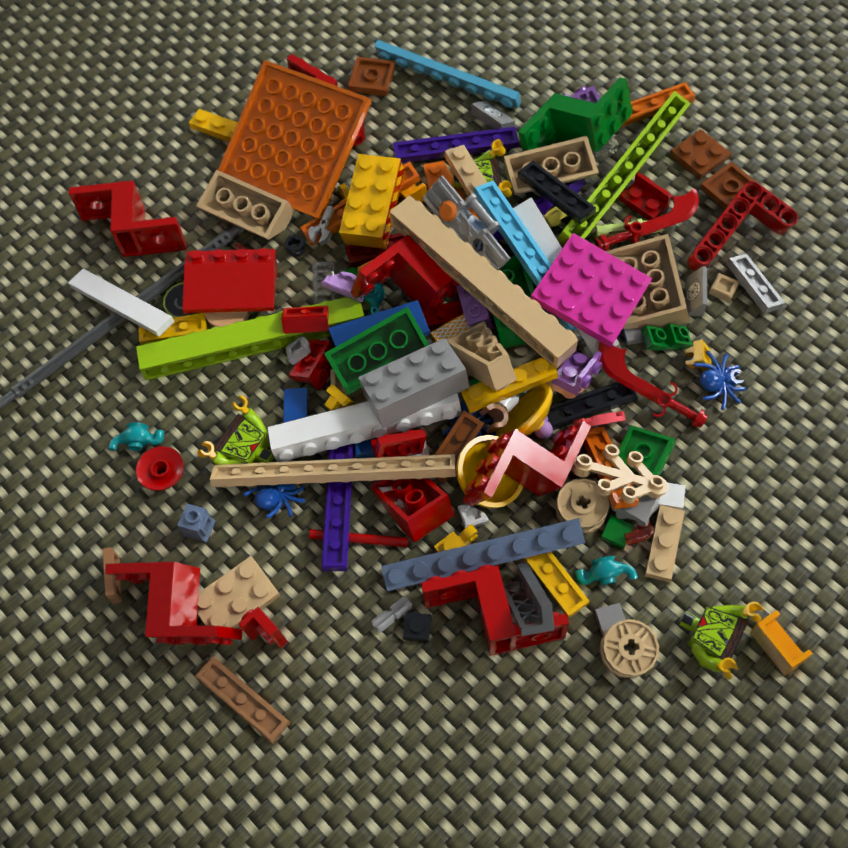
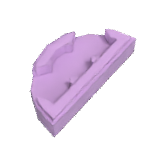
(342, 284)

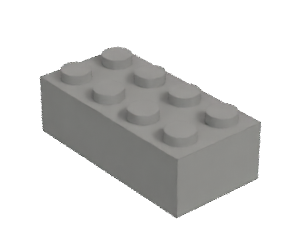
(414, 382)

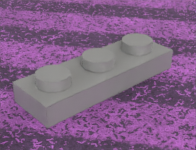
(755, 283)

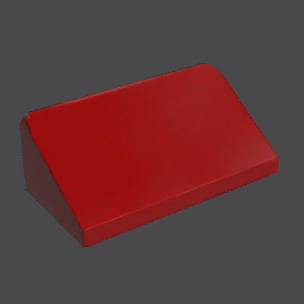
(305, 319)

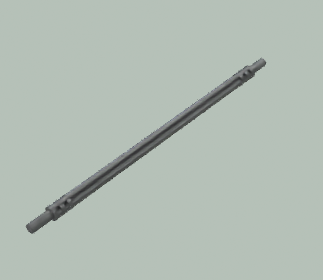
(108, 324)

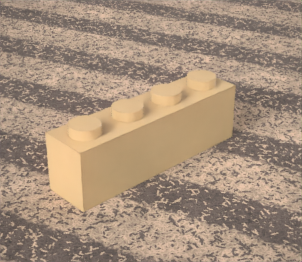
(483, 356)

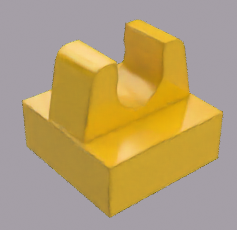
(699, 352)
(337, 399)

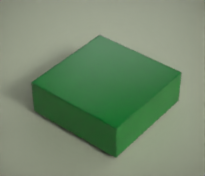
(615, 532)

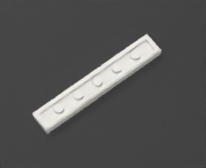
(121, 302)

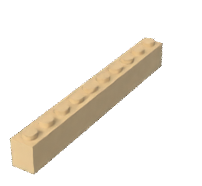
(484, 282)

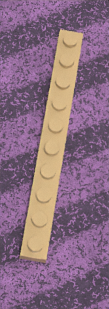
(334, 470)

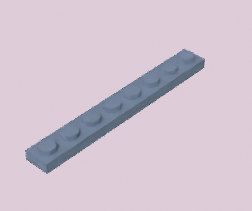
(486, 552)

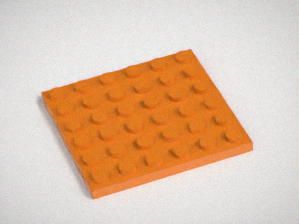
(295, 137)

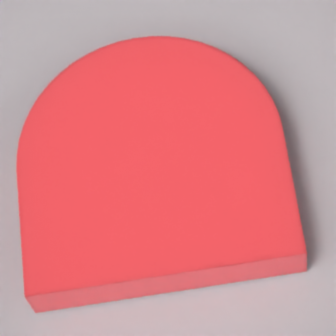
(603, 419)

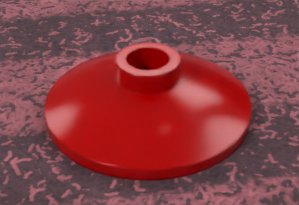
(156, 460)

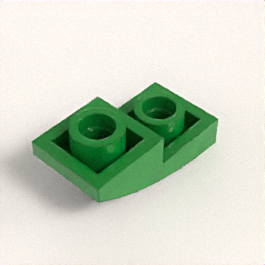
(666, 339)

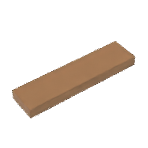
(242, 700)

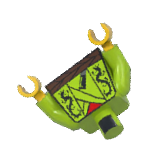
(490, 169)
(242, 441)
(718, 634)

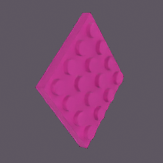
(591, 289)

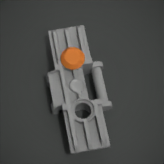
(454, 214)

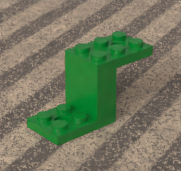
(571, 118)

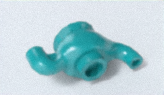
(375, 298)
(136, 437)
(605, 570)

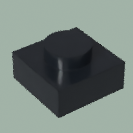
(417, 627)

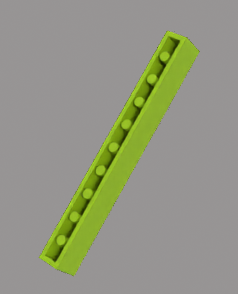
(628, 165)
(233, 341)

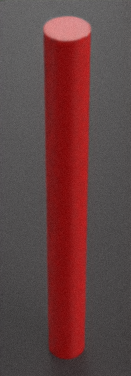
(366, 539)

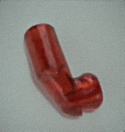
(640, 535)

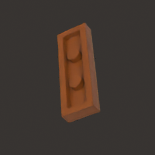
(463, 431)

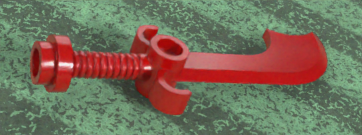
(683, 209)
(614, 366)

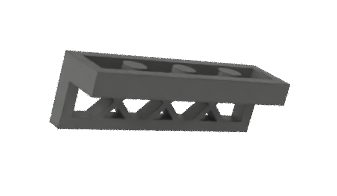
(534, 602)

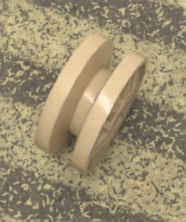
(584, 493)
(640, 638)

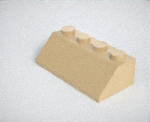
(564, 160)
(245, 206)

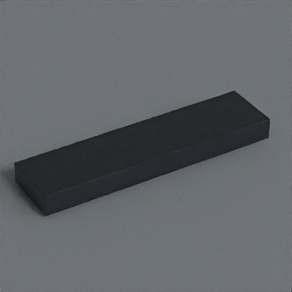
(556, 192)
(590, 404)

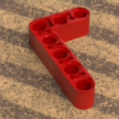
(745, 204)

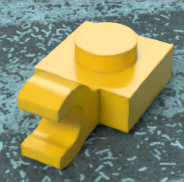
(453, 541)

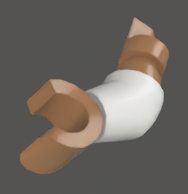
(499, 412)

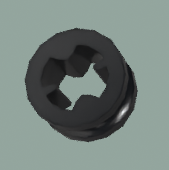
(295, 239)

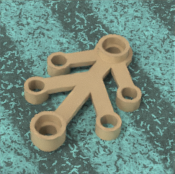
(649, 484)

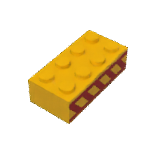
(370, 199)

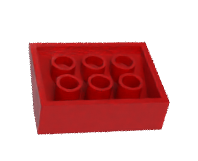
(230, 281)

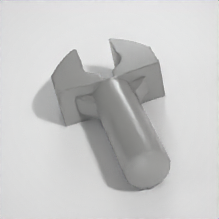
(322, 227)

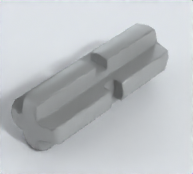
(387, 618)

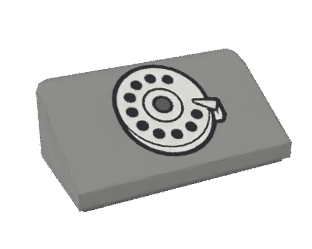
(490, 115)
(696, 292)

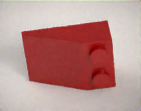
(423, 501)

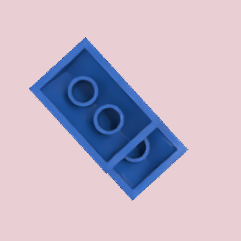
(352, 328)

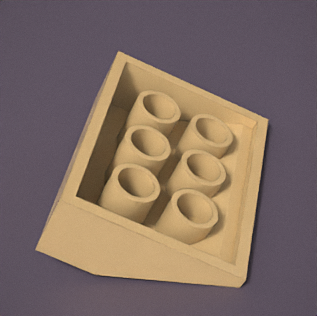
(663, 298)

